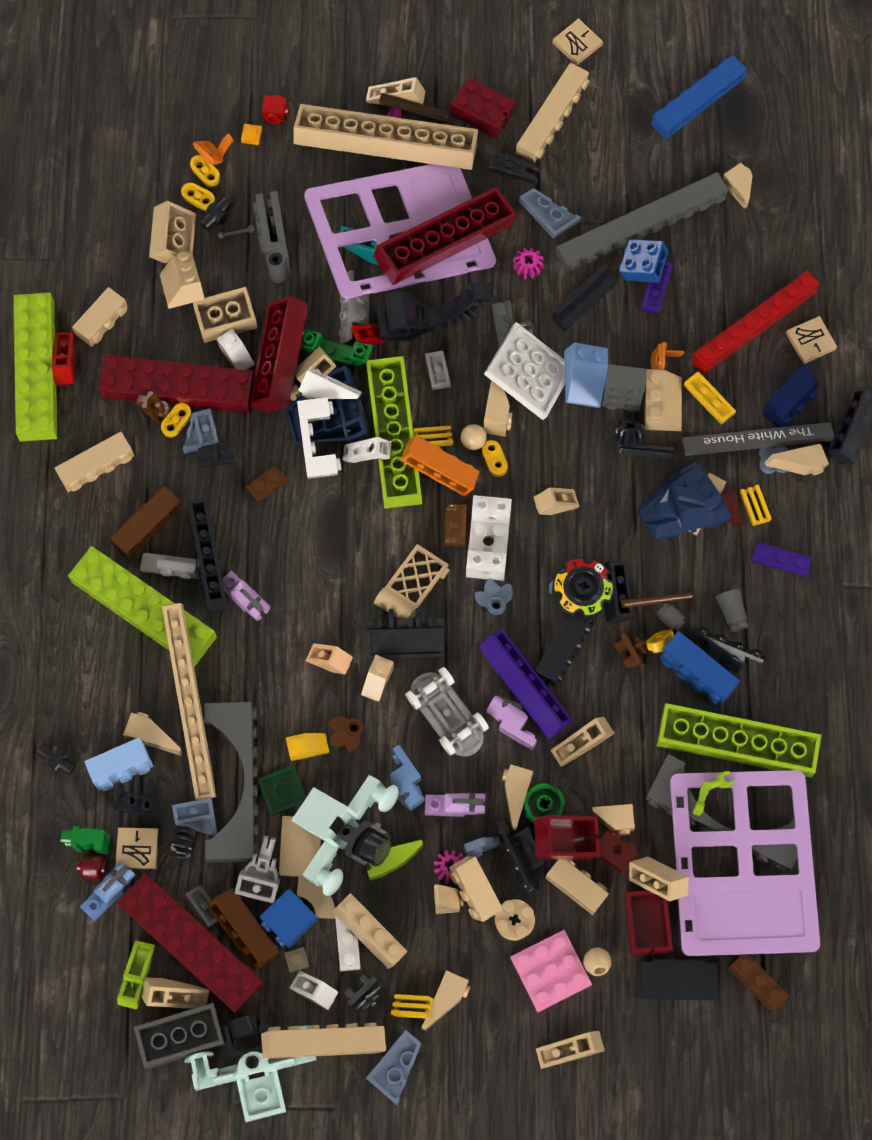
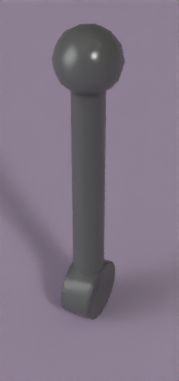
(251, 229)

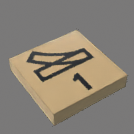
(577, 42)
(811, 340)
(137, 848)

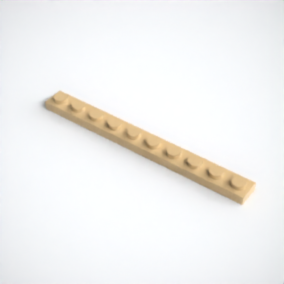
(189, 701)

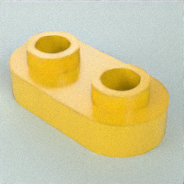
(205, 172)
(199, 197)
(176, 421)
(494, 457)
(659, 640)

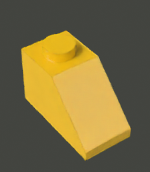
(307, 745)

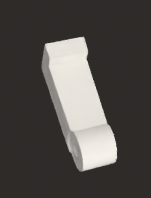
(367, 450)

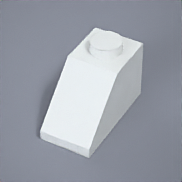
(235, 351)
(314, 990)

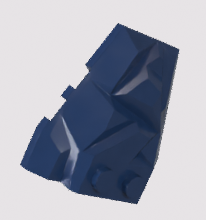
(683, 504)

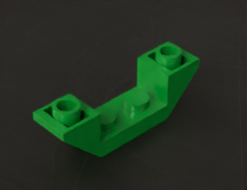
(338, 352)

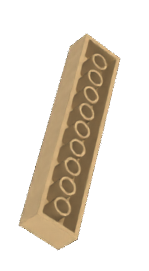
(385, 136)

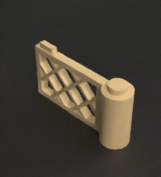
(402, 606)

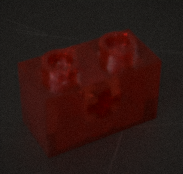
(620, 861)

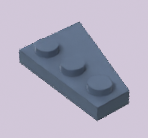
(549, 215)
(394, 1067)

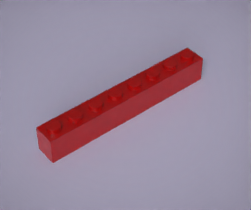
(755, 322)

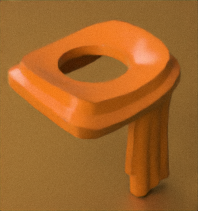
(206, 148)
(662, 352)

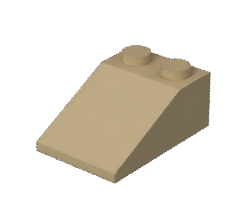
(497, 414)

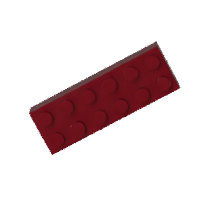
(278, 355)

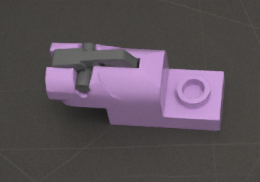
(244, 595)
(512, 720)
(454, 804)

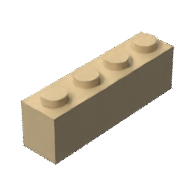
(94, 462)
(369, 931)

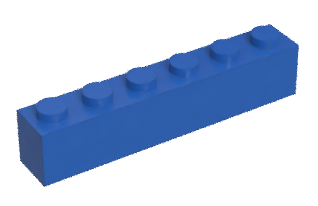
(699, 96)

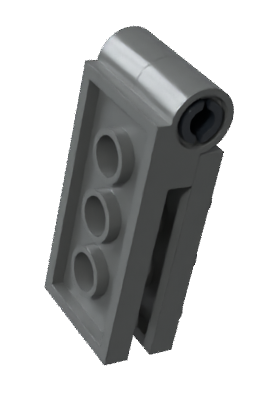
(275, 252)

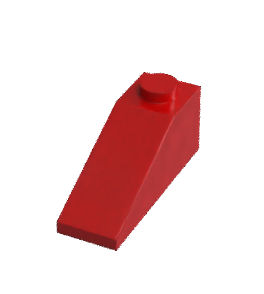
(63, 358)

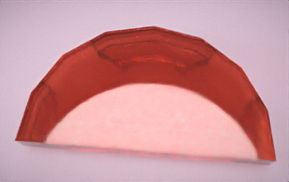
(731, 501)

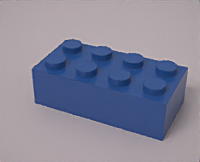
(699, 669)

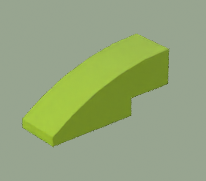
(396, 858)
(134, 974)

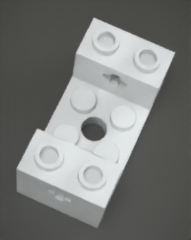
(310, 411)
(489, 520)

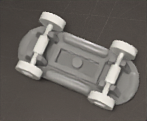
(457, 727)

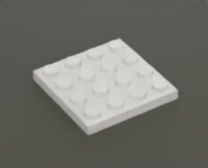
(528, 371)

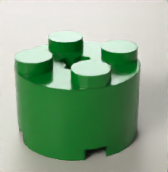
(543, 793)

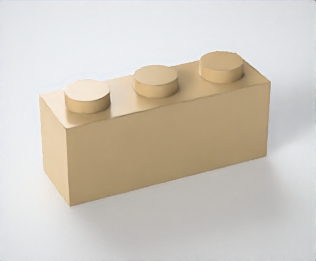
(100, 317)
(658, 878)
(577, 885)
(475, 888)

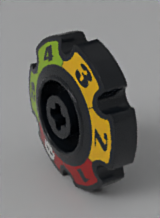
(597, 592)

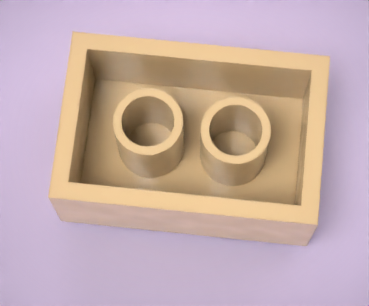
(225, 312)

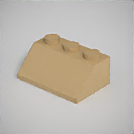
(171, 231)
(181, 280)
(662, 401)

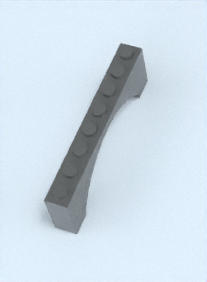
(237, 838)
(781, 855)

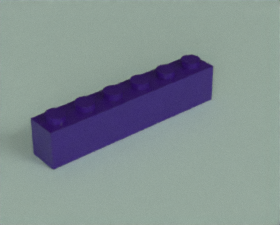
(525, 684)

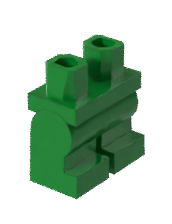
(87, 839)

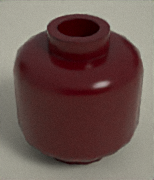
(92, 866)

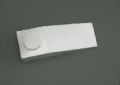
(319, 385)

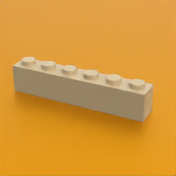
(552, 113)
(323, 1042)

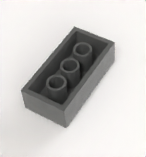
(179, 1036)

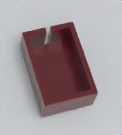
(482, 107)
(563, 837)
(647, 923)

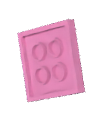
(550, 971)

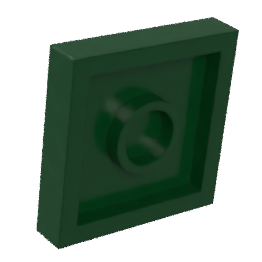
(282, 790)

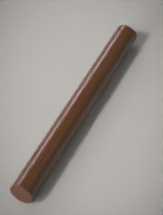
(656, 599)

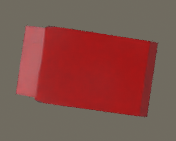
(367, 334)

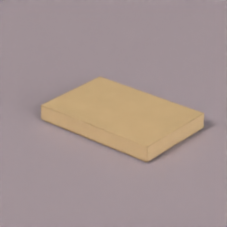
(296, 849)

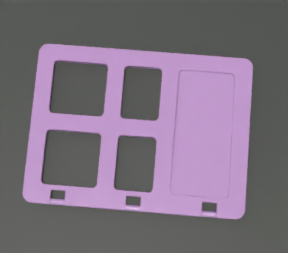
(426, 194)
(747, 910)

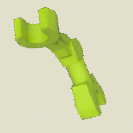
(706, 787)

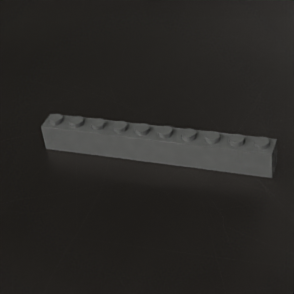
(642, 222)

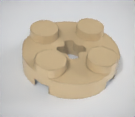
(519, 930)

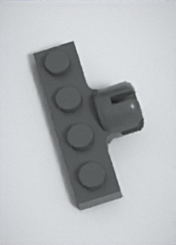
(505, 320)

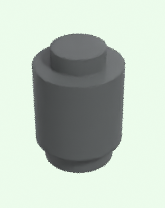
(671, 617)

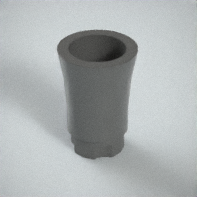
(733, 609)

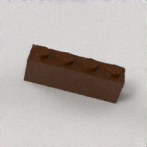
(146, 522)
(243, 929)

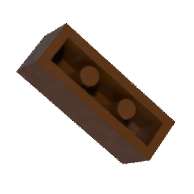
(758, 982)

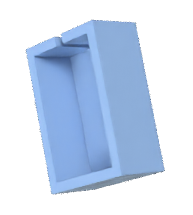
(119, 764)

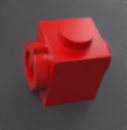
(275, 109)

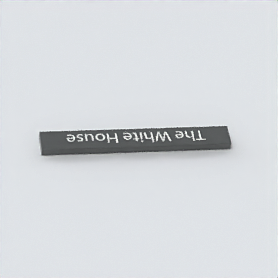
(757, 439)

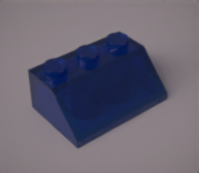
(791, 397)

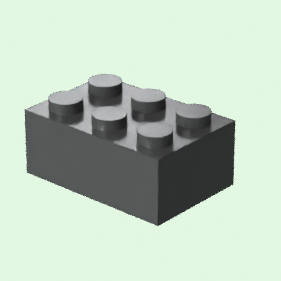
(624, 388)

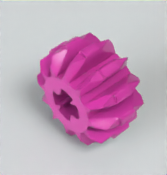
(528, 269)
(446, 860)

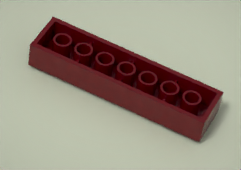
(444, 235)
(177, 383)
(190, 943)

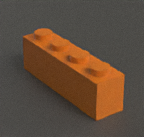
(440, 465)

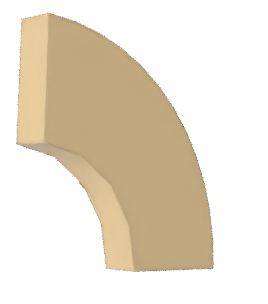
(314, 894)

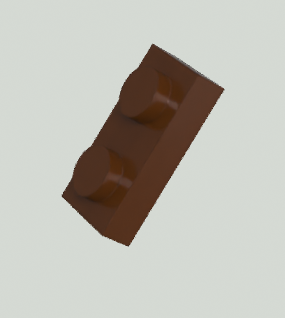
(266, 483)

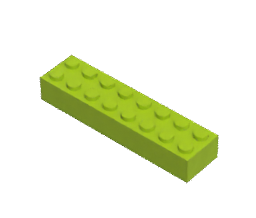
(33, 367)
(393, 423)
(135, 601)
(738, 740)

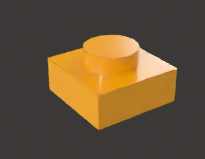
(251, 134)

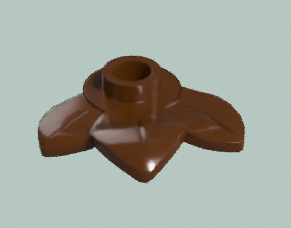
(343, 735)

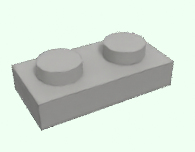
(437, 370)

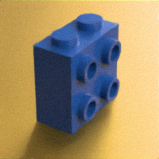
(643, 261)
(288, 919)

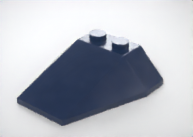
(346, 423)

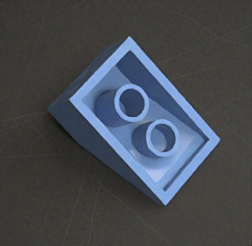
(585, 374)

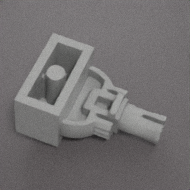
(259, 878)

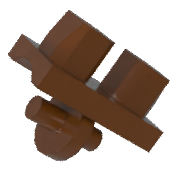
(153, 406)
(635, 658)

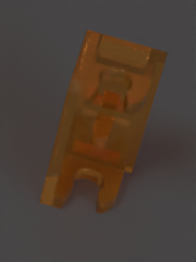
(455, 525)

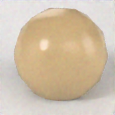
(473, 437)
(597, 961)

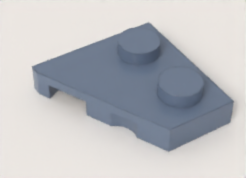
(201, 432)
(197, 815)
(481, 845)

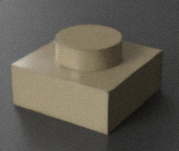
(296, 960)

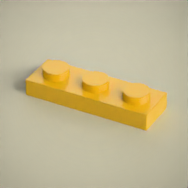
(709, 398)

